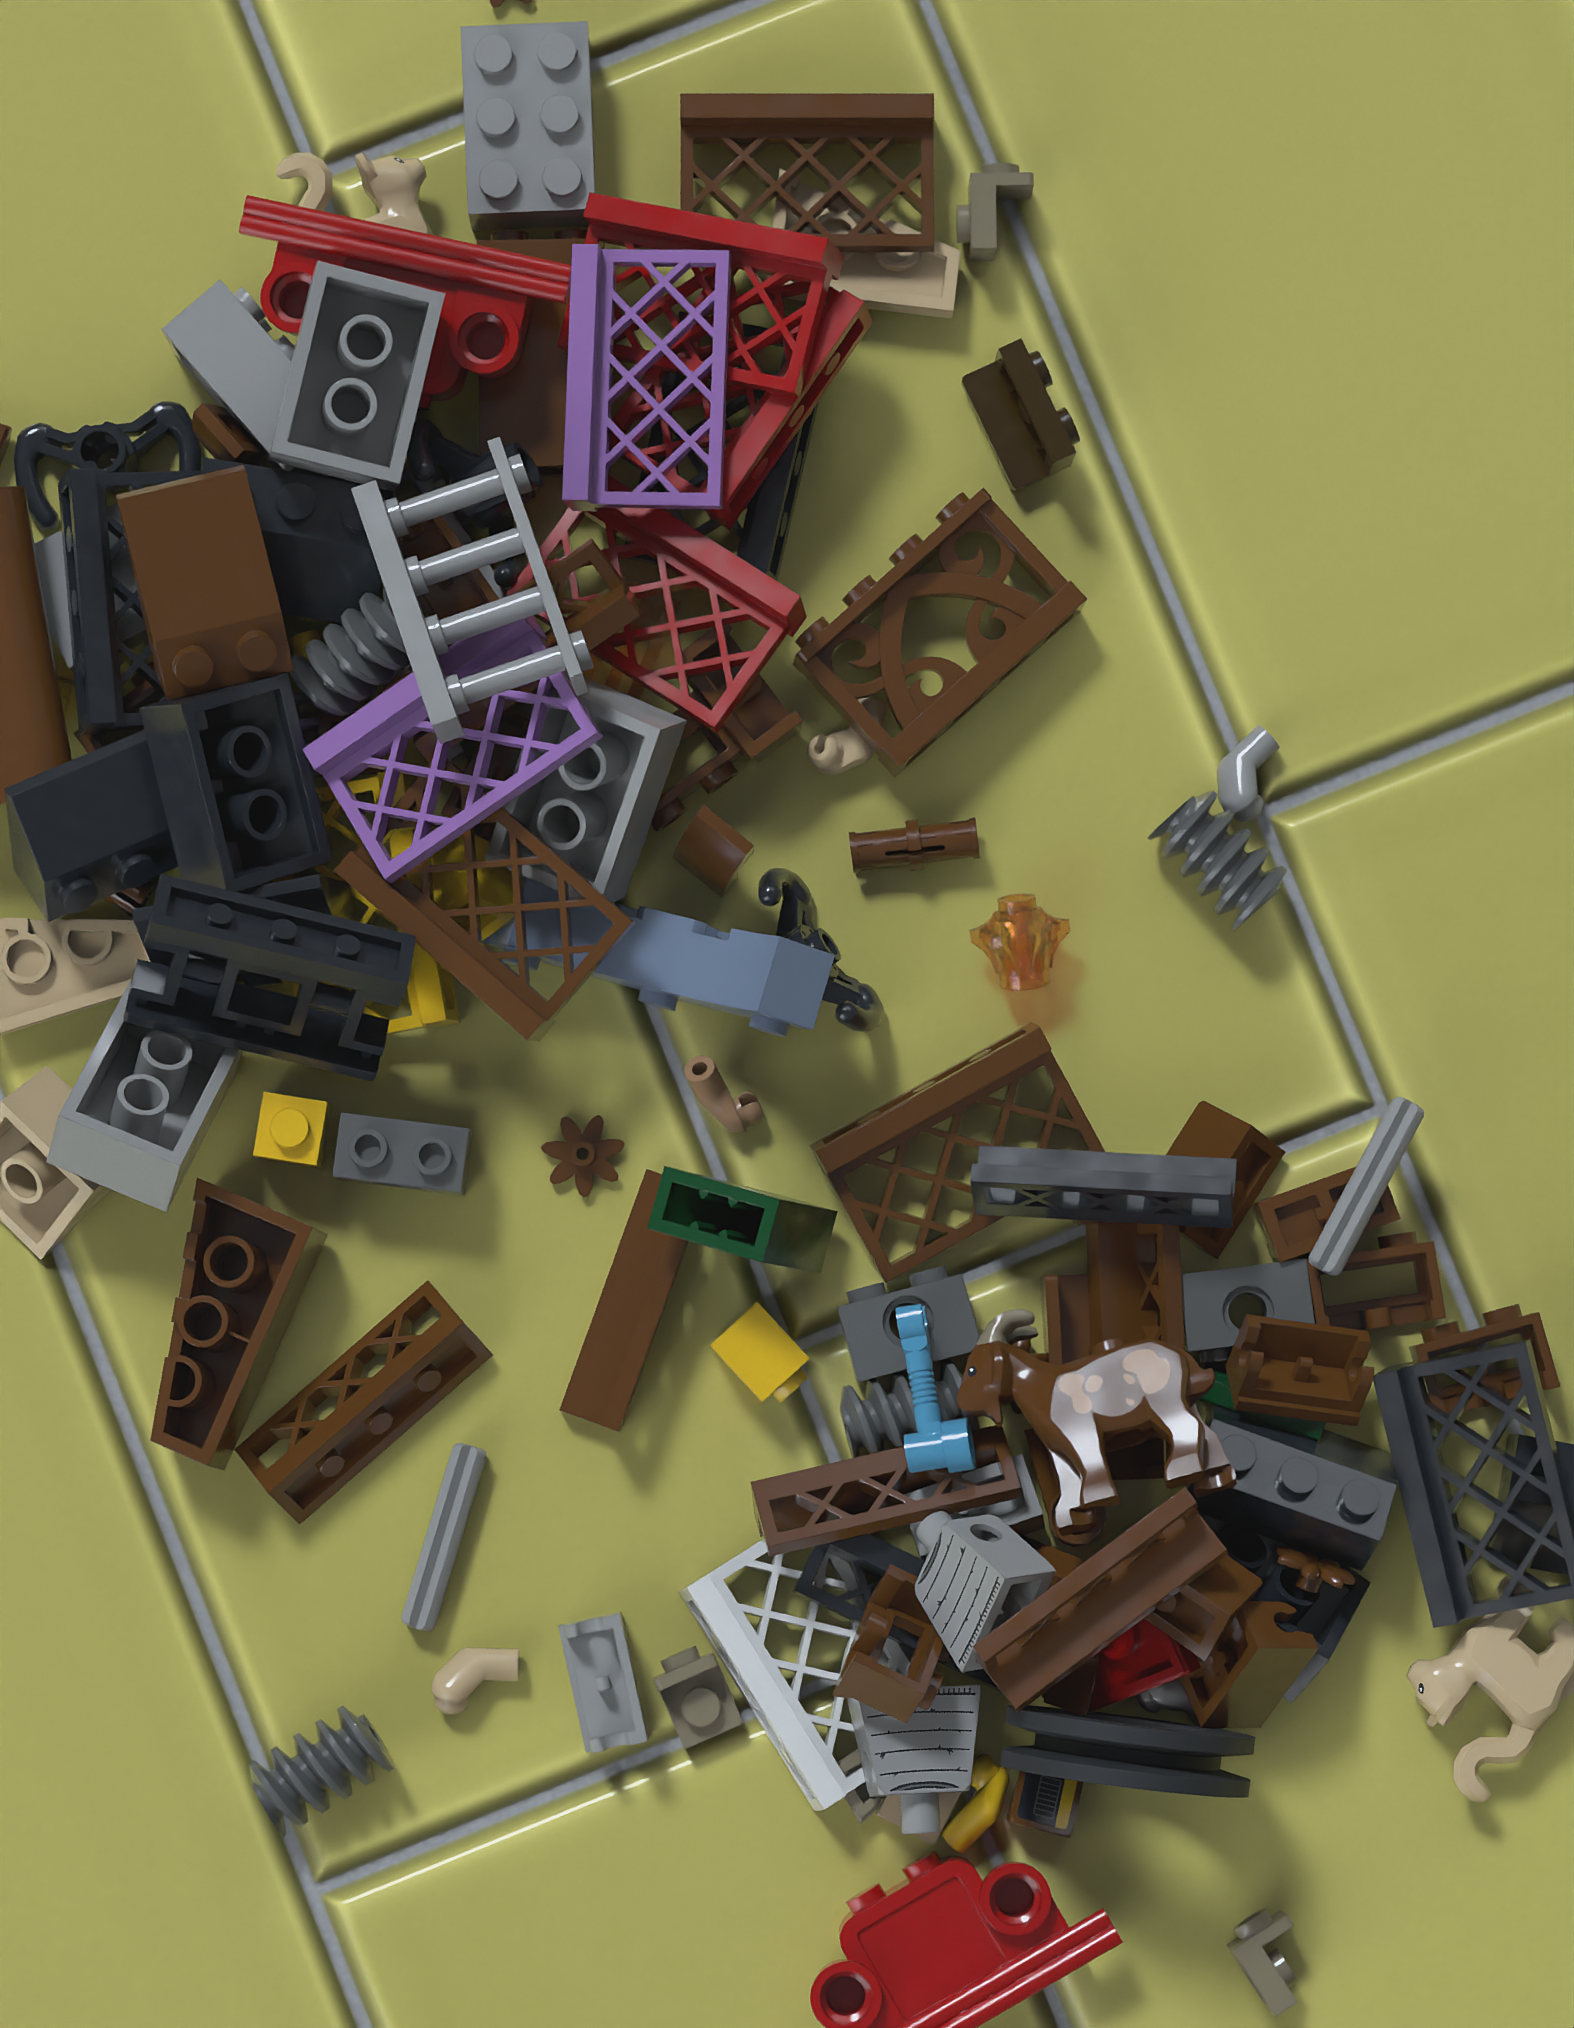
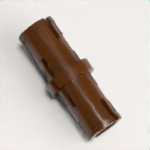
(914, 845)

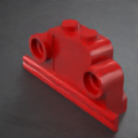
(484, 287)
(952, 1947)

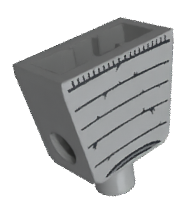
(975, 1579)
(919, 1756)

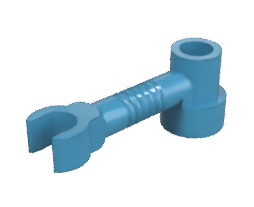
(936, 1442)

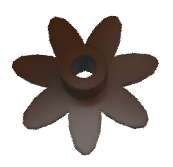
(583, 1168)
(1312, 1571)

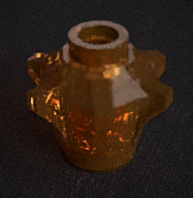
(1020, 941)

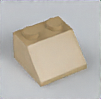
(37, 1197)

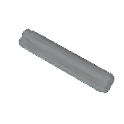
(1366, 1186)
(443, 1537)

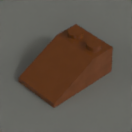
(204, 583)

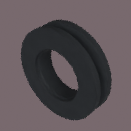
(1128, 1752)

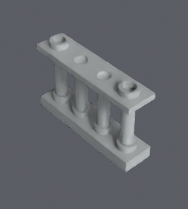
(410, 578)

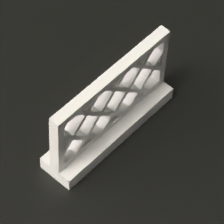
(761, 1680)

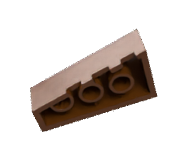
(229, 1320)

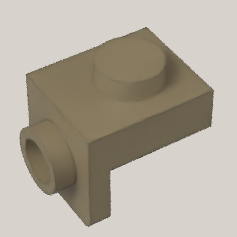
(977, 220)

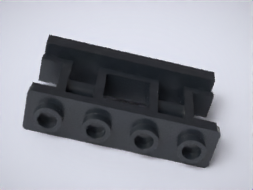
(274, 943)

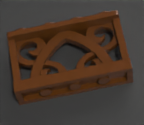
(922, 716)

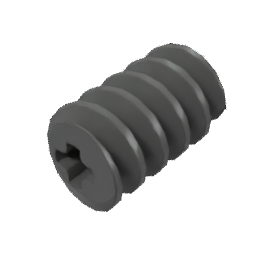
(352, 659)
(1219, 857)
(892, 1414)
(319, 1768)

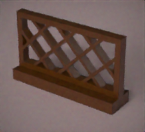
(819, 121)
(463, 951)
(925, 1107)

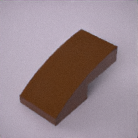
(224, 435)
(713, 851)

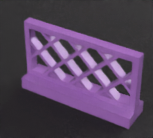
(590, 378)
(400, 713)

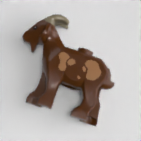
(1097, 1407)

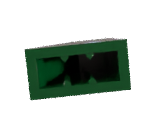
(742, 1220)

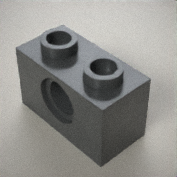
(402, 1154)
(1206, 1296)
(866, 1326)

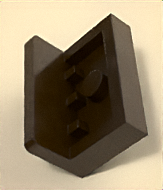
(1019, 416)

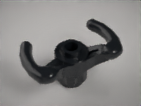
(92, 442)
(429, 444)
(857, 1002)

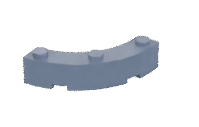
(686, 961)

